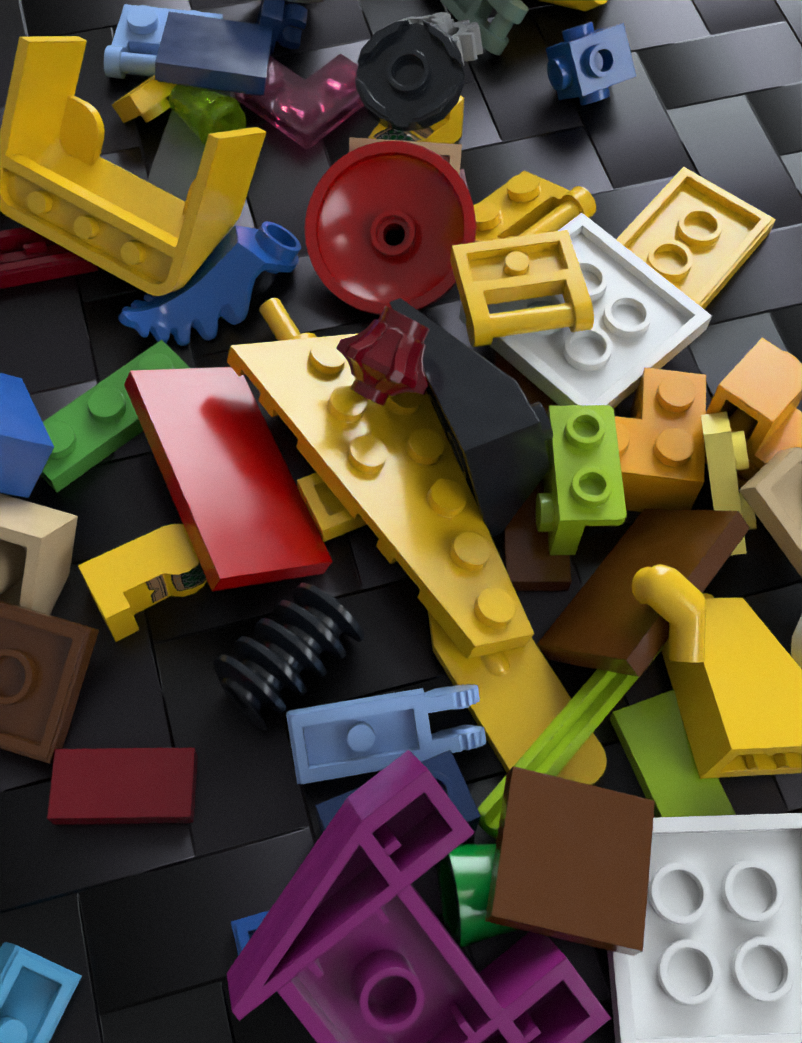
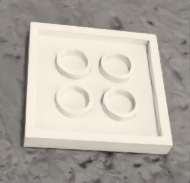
(636, 326)
(717, 935)

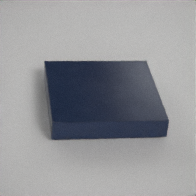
(214, 54)

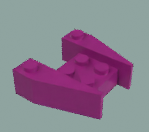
(371, 959)

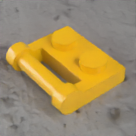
(529, 207)
(520, 271)

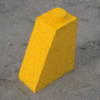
(743, 699)

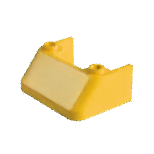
(95, 208)

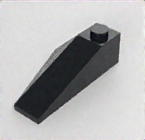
(486, 421)

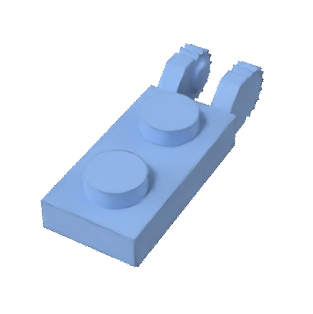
(376, 730)

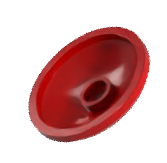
(382, 190)

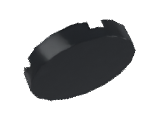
(409, 75)

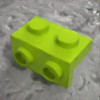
(583, 476)

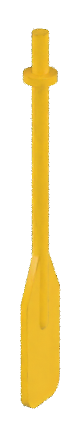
(514, 685)

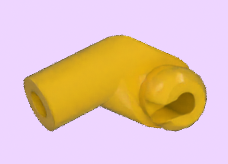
(679, 605)

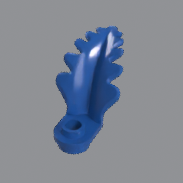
(218, 287)

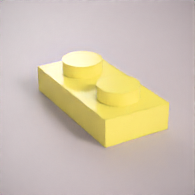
(725, 455)

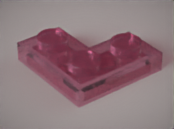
(307, 107)

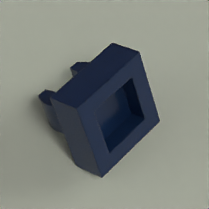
(281, 17)

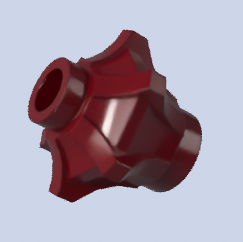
(387, 357)

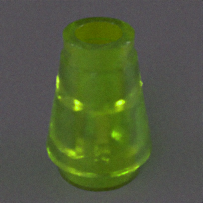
(206, 110)

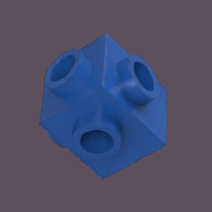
(589, 62)

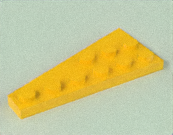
(402, 481)

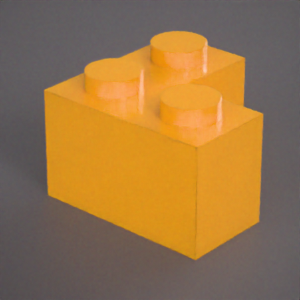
(763, 402)
(663, 441)

